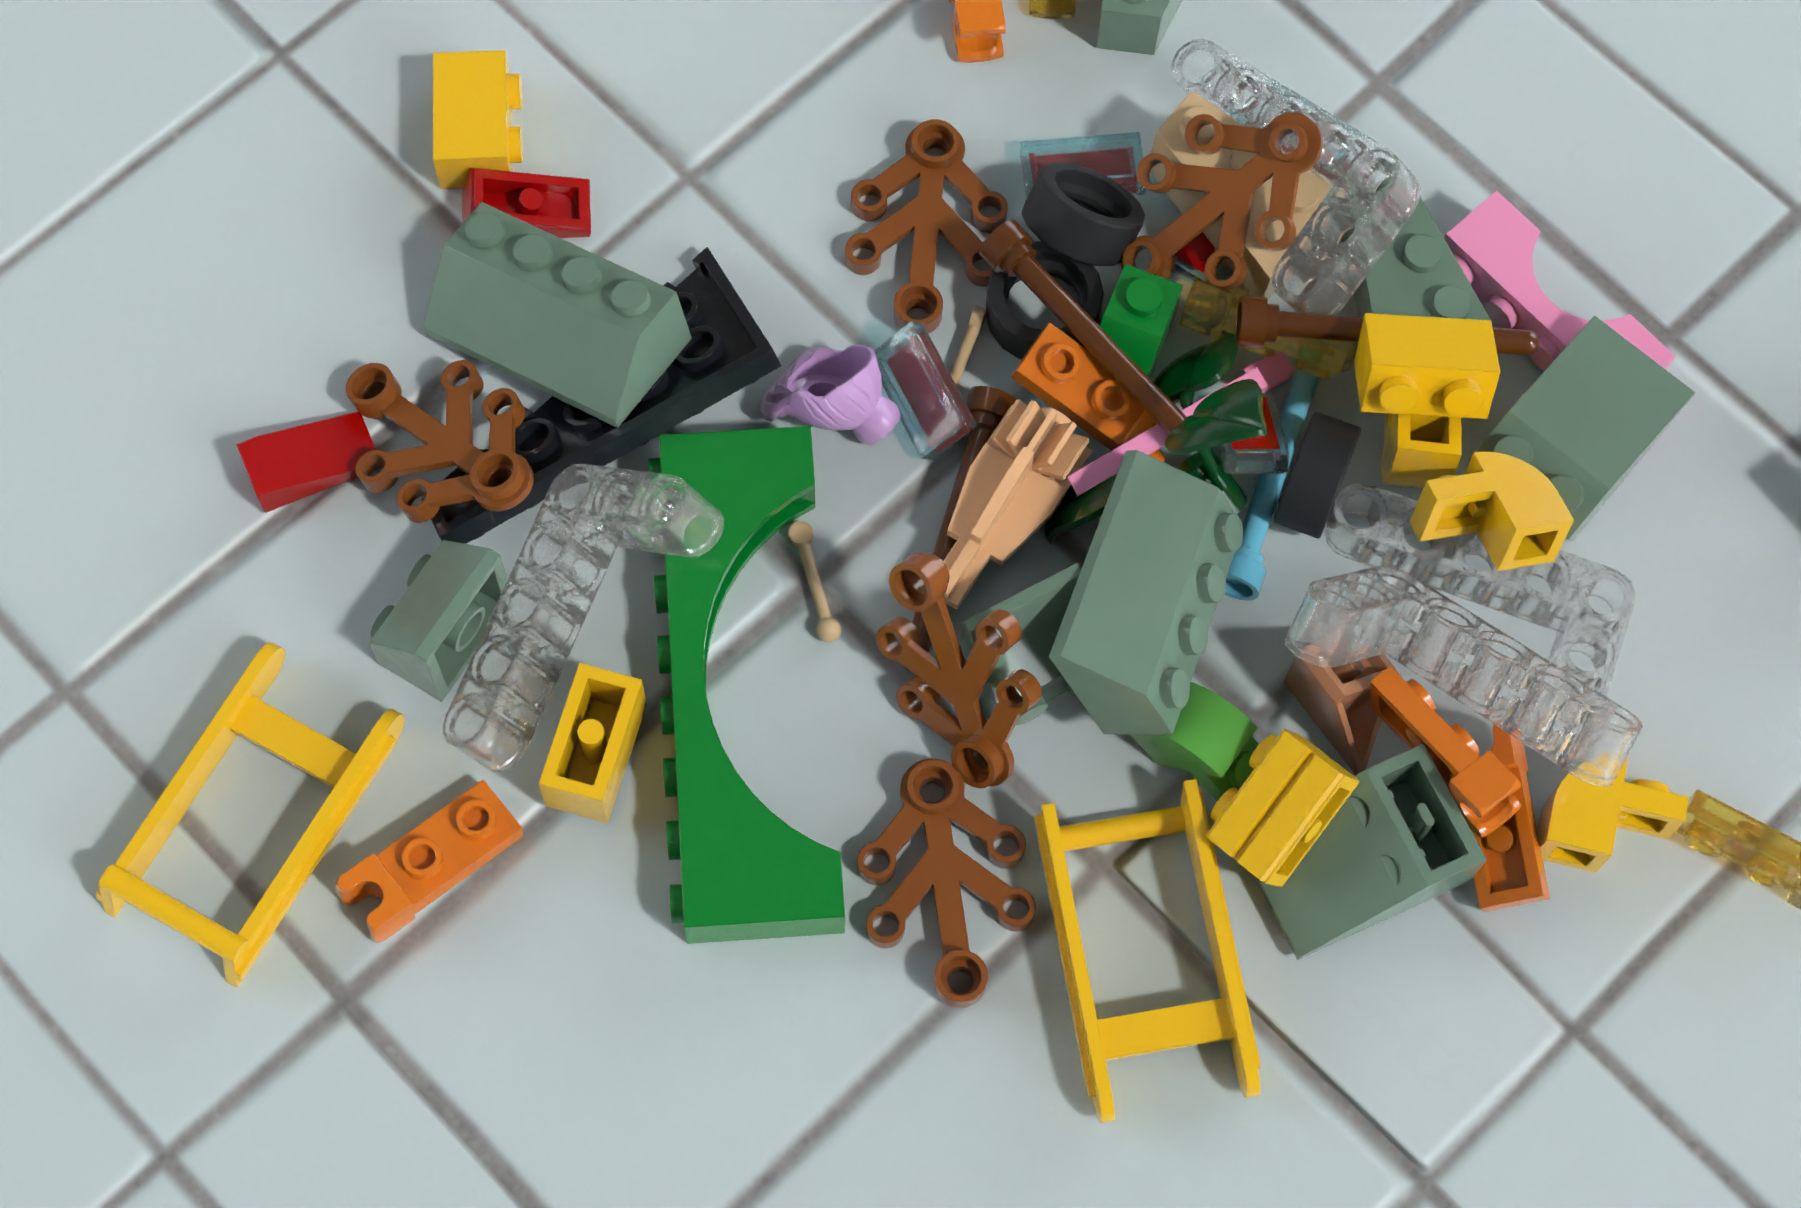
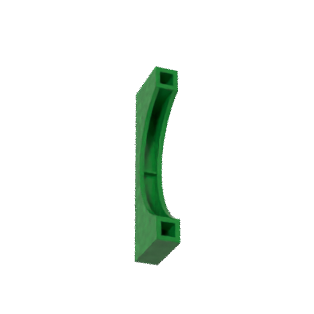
(739, 861)

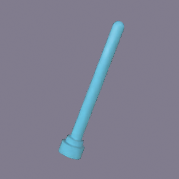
(1247, 568)

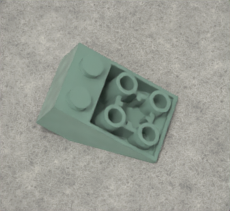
(1379, 855)

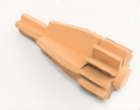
(1011, 490)

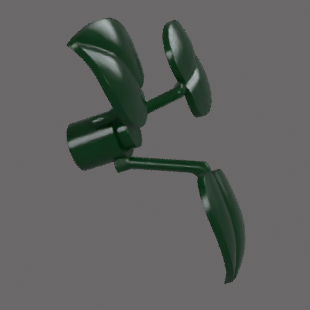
(1218, 419)

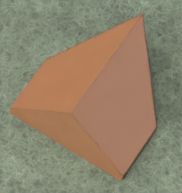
(1341, 704)

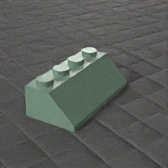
(554, 314)
(1146, 597)

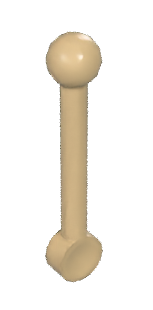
(974, 327)
(801, 536)

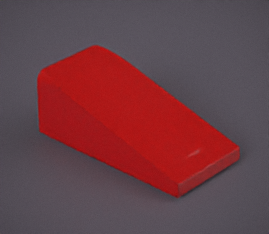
(545, 201)
(304, 458)

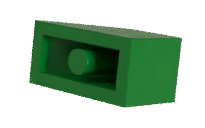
(1141, 315)

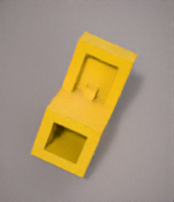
(1419, 449)
(1504, 503)
(1582, 818)

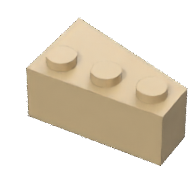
(1172, 143)

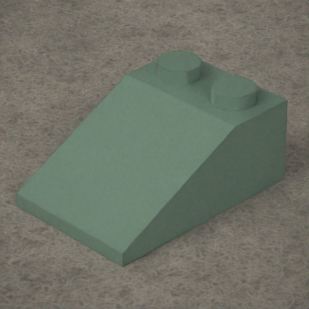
(1590, 418)

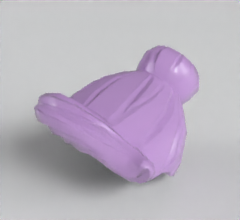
(834, 393)

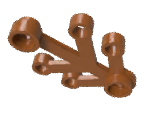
(1230, 192)
(925, 216)
(378, 396)
(979, 746)
(944, 869)

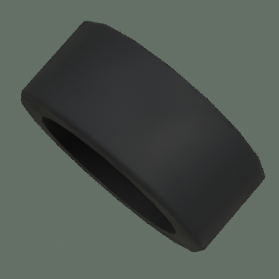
(1082, 214)
(1014, 335)
(1317, 474)

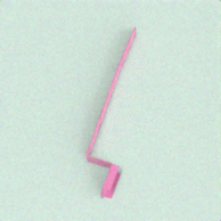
(1265, 371)

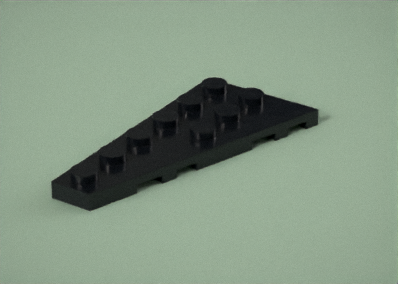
(718, 361)

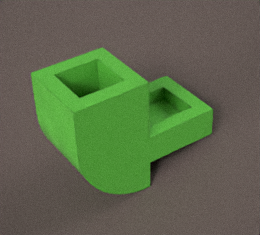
(1208, 741)

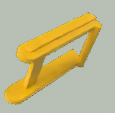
(293, 742)
(1159, 1028)

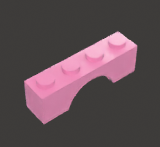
(1497, 255)

